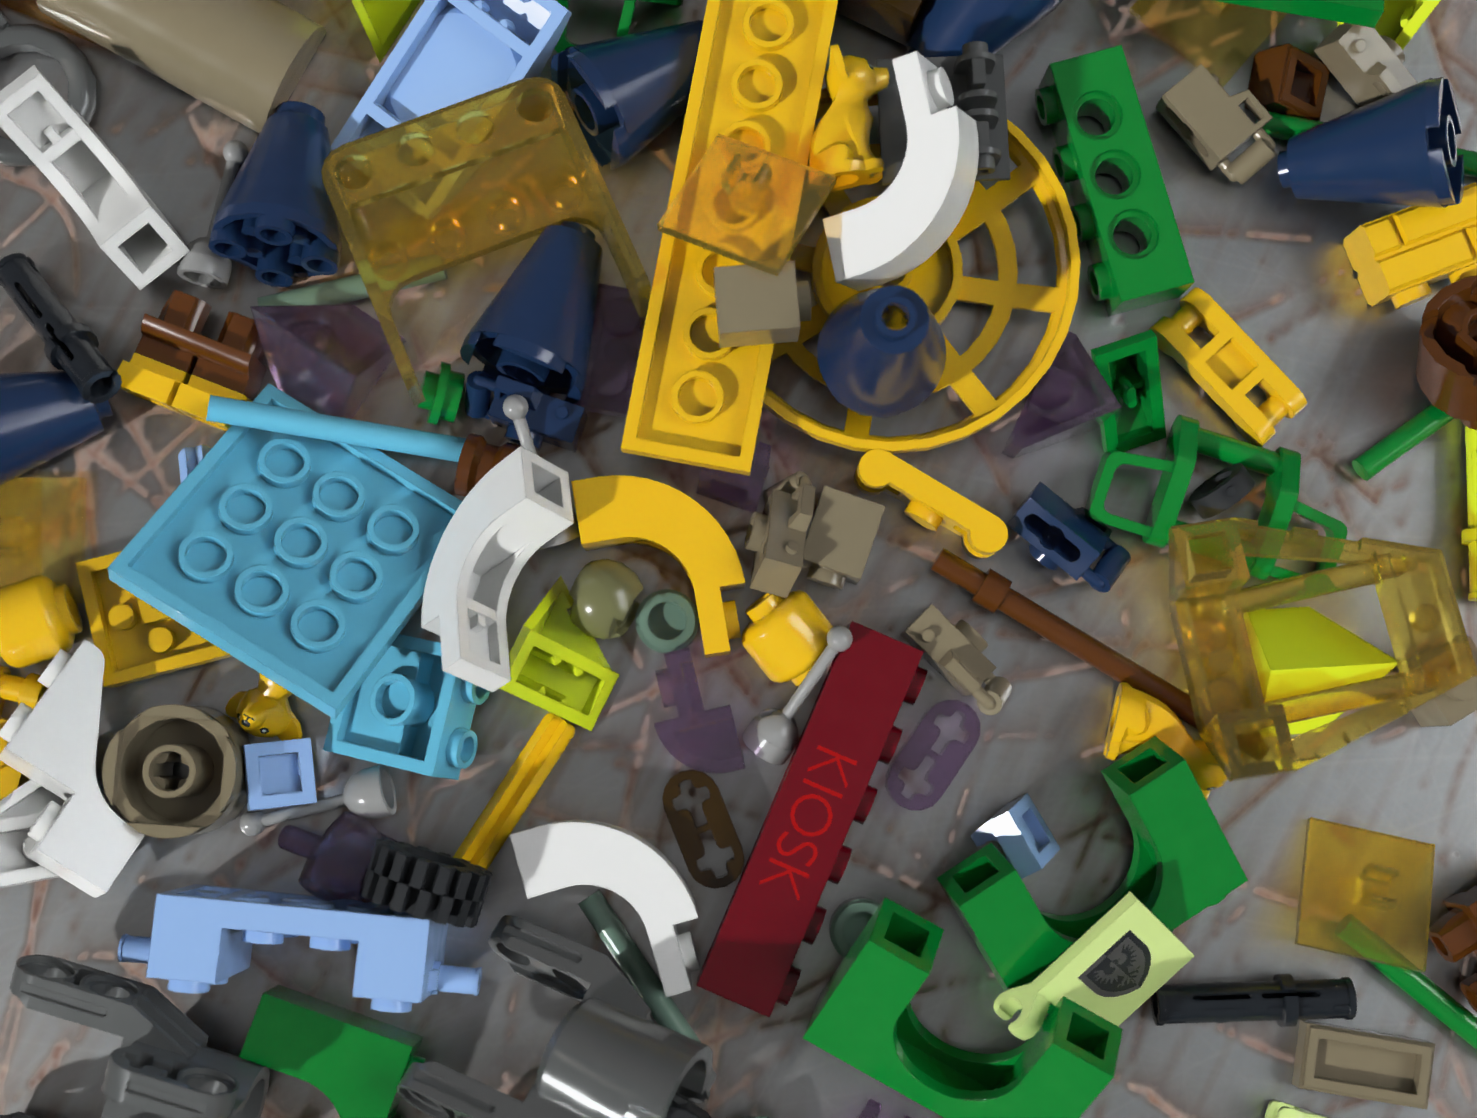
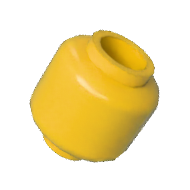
(36, 621)
(785, 635)

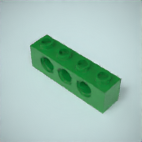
(1103, 88)

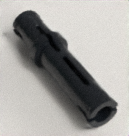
(67, 343)
(1274, 1000)

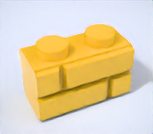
(1415, 249)

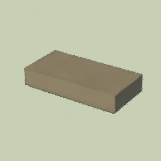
(1363, 1064)

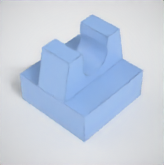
(279, 774)
(1021, 835)

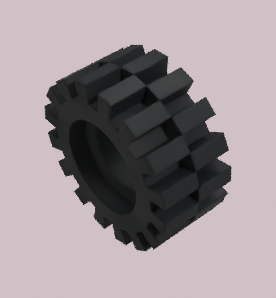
(426, 883)

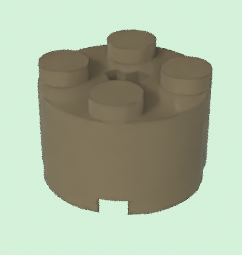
(141, 778)

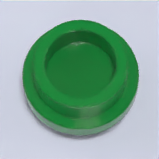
(442, 393)

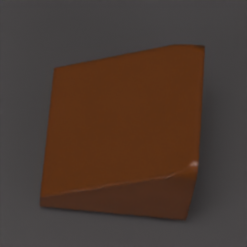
(1289, 81)

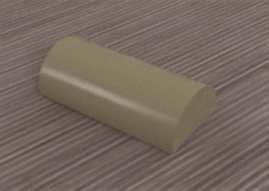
(222, 52)

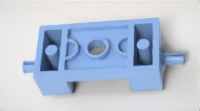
(209, 933)

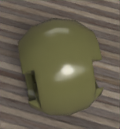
(605, 599)

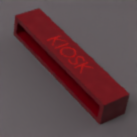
(809, 821)

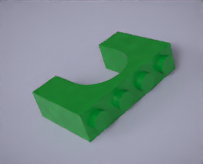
(1175, 870)
(871, 1026)
(334, 1049)

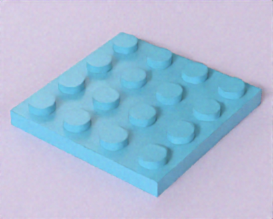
(292, 555)

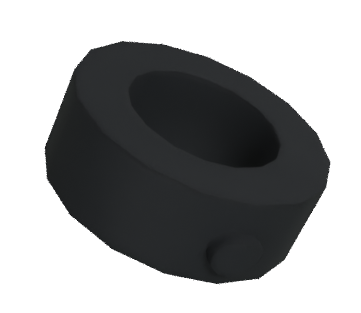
(1222, 491)

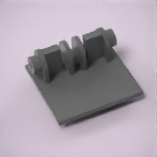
(977, 90)

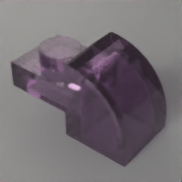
(696, 737)

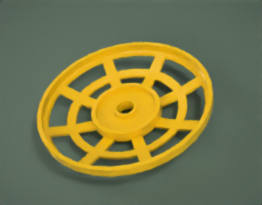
(940, 285)

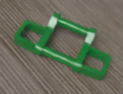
(1182, 446)

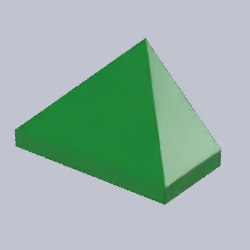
(1135, 379)

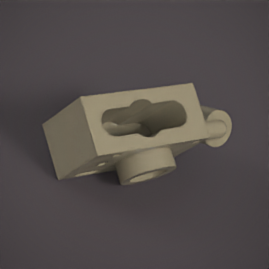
(1365, 62)
(1217, 125)
(780, 534)
(959, 658)

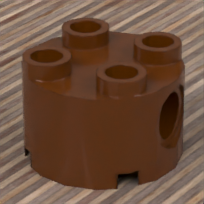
(1450, 351)

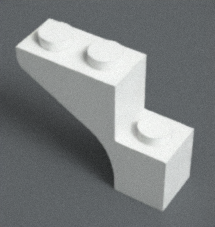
(58, 751)

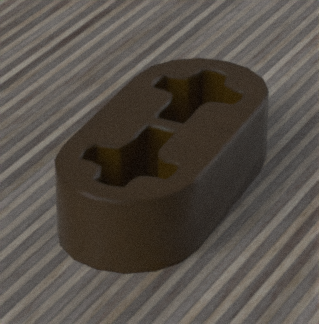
(688, 834)

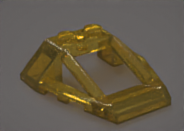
(1207, 616)

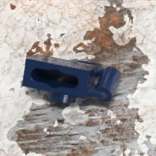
(547, 417)
(1068, 539)

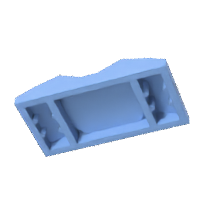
(454, 55)

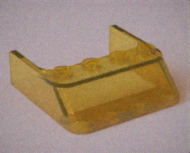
(467, 187)

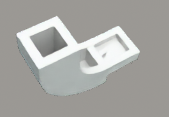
(89, 178)
(926, 196)
(480, 557)
(625, 863)

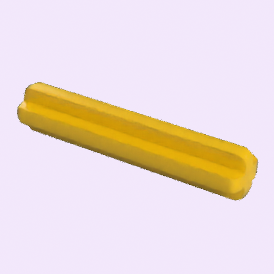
(516, 791)

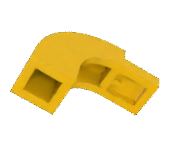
(653, 514)

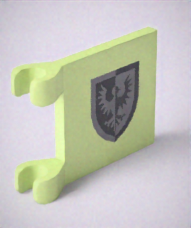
(1105, 970)

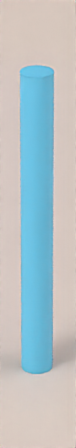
(334, 428)

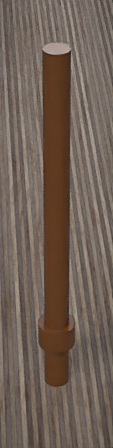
(994, 593)

